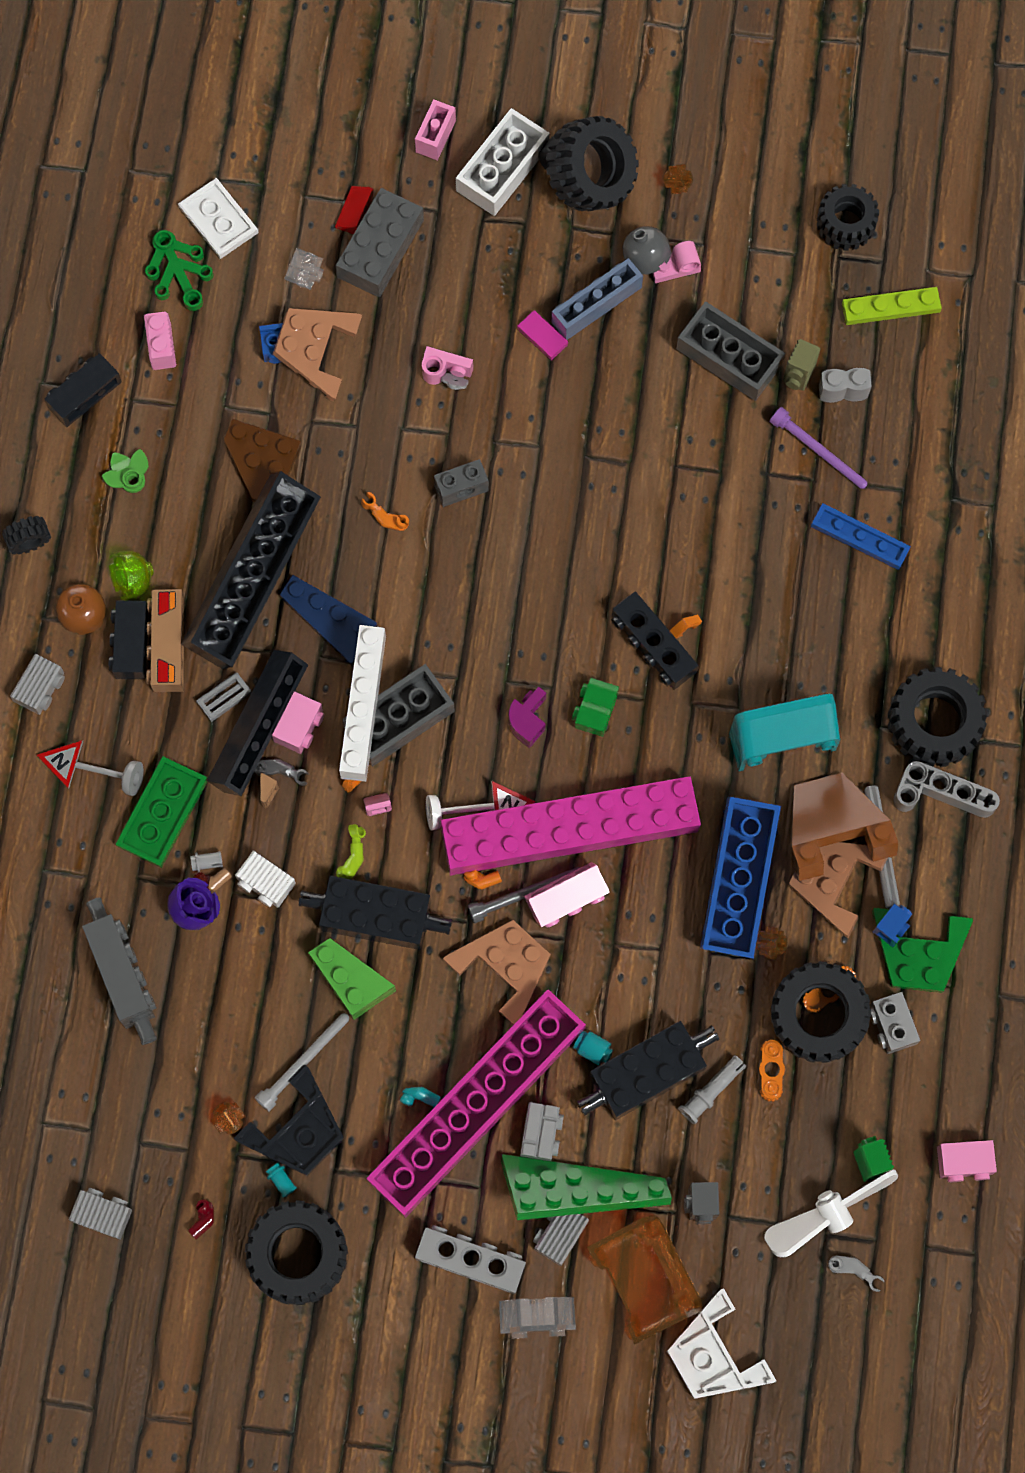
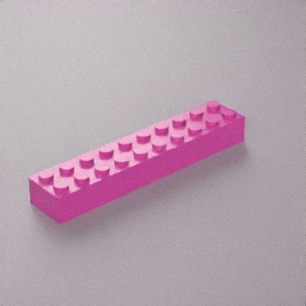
(570, 825)
(476, 1103)

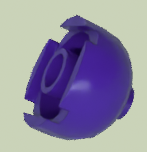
(193, 904)

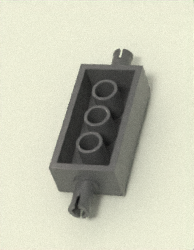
(117, 967)

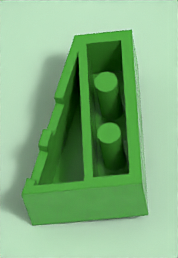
(350, 979)

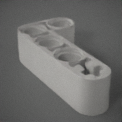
(948, 794)

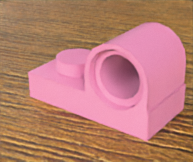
(682, 262)
(445, 361)

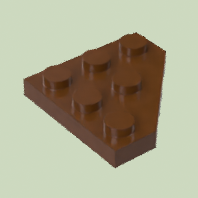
(259, 454)

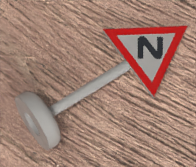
(64, 760)

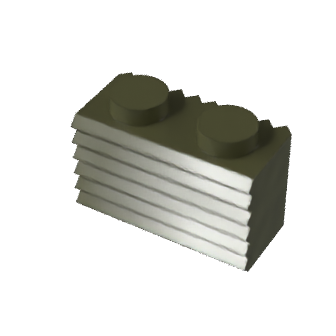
(801, 365)

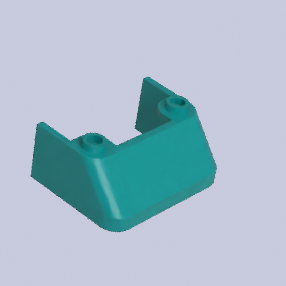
(784, 728)

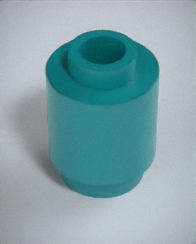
(593, 1047)

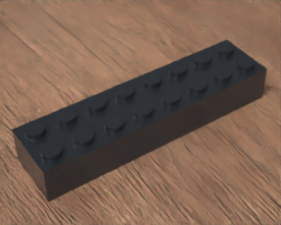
(251, 570)

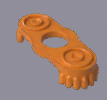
(815, 1000)
(771, 1086)

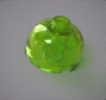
(130, 573)

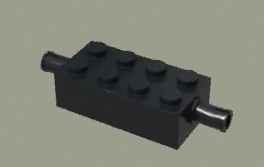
(375, 912)
(648, 1070)

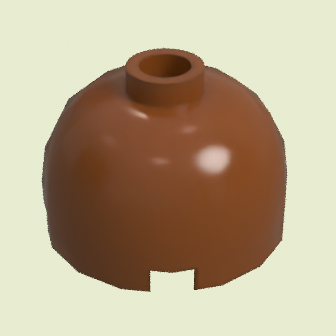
(80, 609)

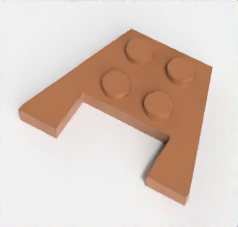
(304, 342)
(825, 890)
(512, 957)

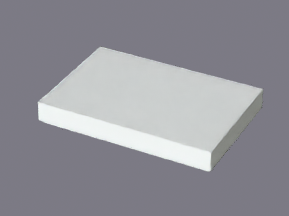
(218, 218)

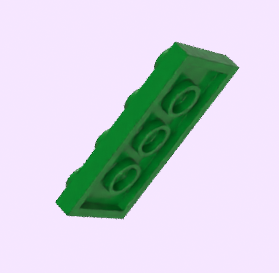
(162, 812)

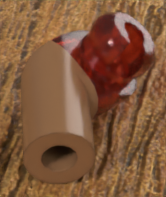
(215, 881)

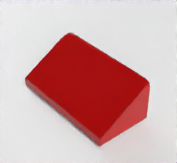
(354, 208)

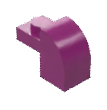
(523, 721)

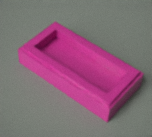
(542, 335)

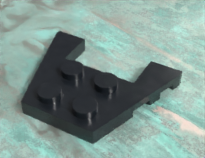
(305, 1138)

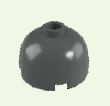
(647, 249)

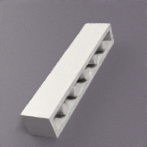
(362, 703)

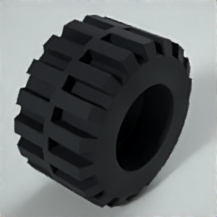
(850, 200)

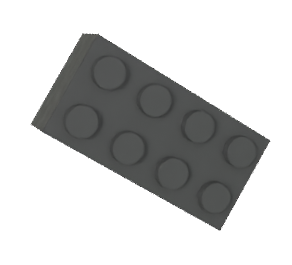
(380, 242)
(730, 351)
(407, 712)

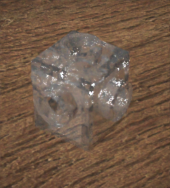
(304, 269)

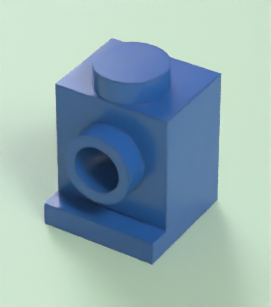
(269, 335)
(893, 924)

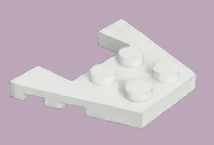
(706, 1362)

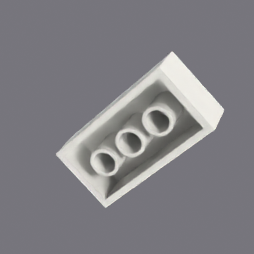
(502, 162)

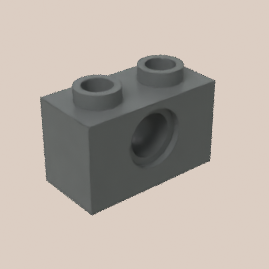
(461, 483)

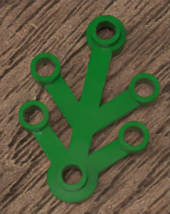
(177, 266)

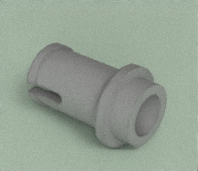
(206, 861)

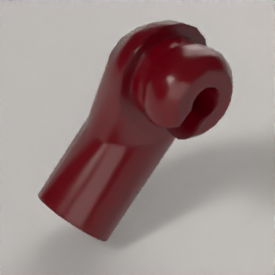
(205, 1218)

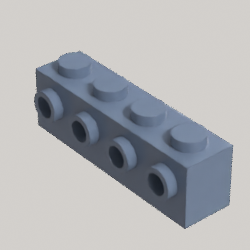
(597, 299)

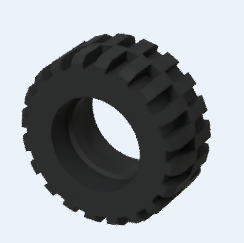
(616, 160)
(948, 688)
(850, 992)
(261, 1242)

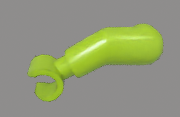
(356, 858)

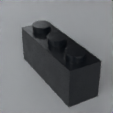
(82, 389)
(129, 640)

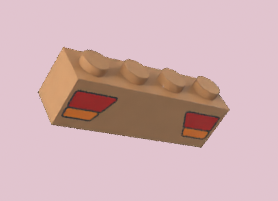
(166, 638)

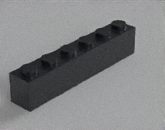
(257, 722)

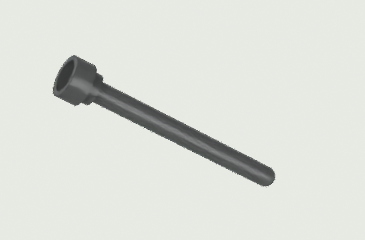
(479, 910)

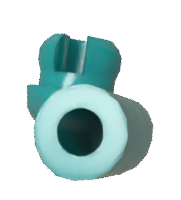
(421, 1094)

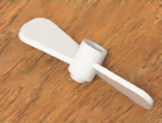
(830, 1213)

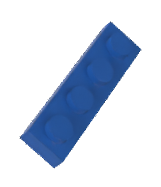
(860, 536)

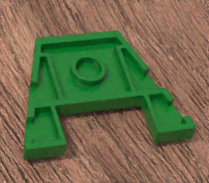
(921, 962)

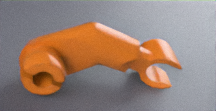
(386, 520)

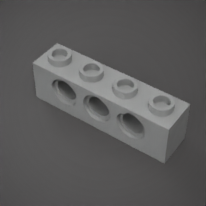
(429, 1253)

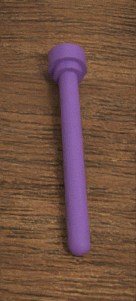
(783, 420)

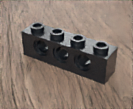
(636, 609)

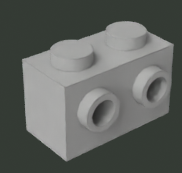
(894, 1023)

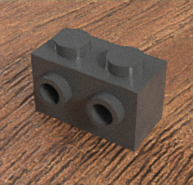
(702, 1202)

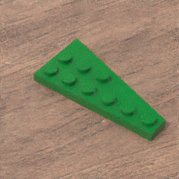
(563, 1189)

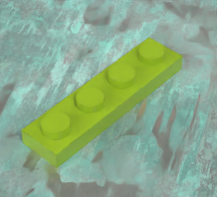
(891, 305)

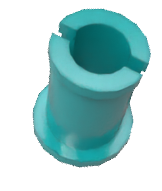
(281, 1180)

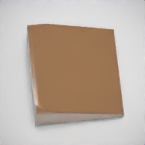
(268, 789)

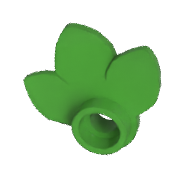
(126, 469)

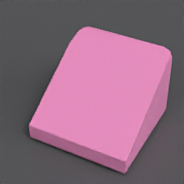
(377, 804)

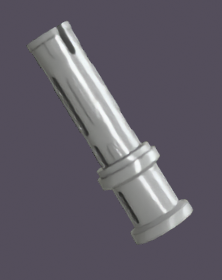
(704, 1097)

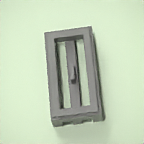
(228, 705)

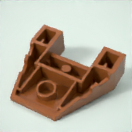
(834, 812)

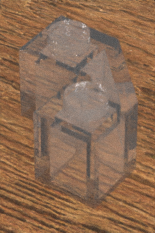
(537, 1315)

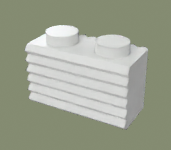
(264, 879)

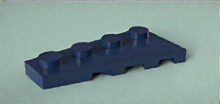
(327, 616)

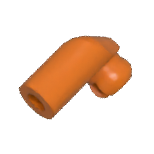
(482, 881)

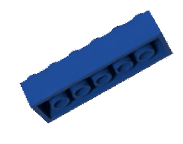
(740, 877)

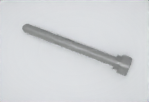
(269, 1096)

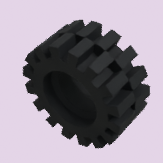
(26, 535)

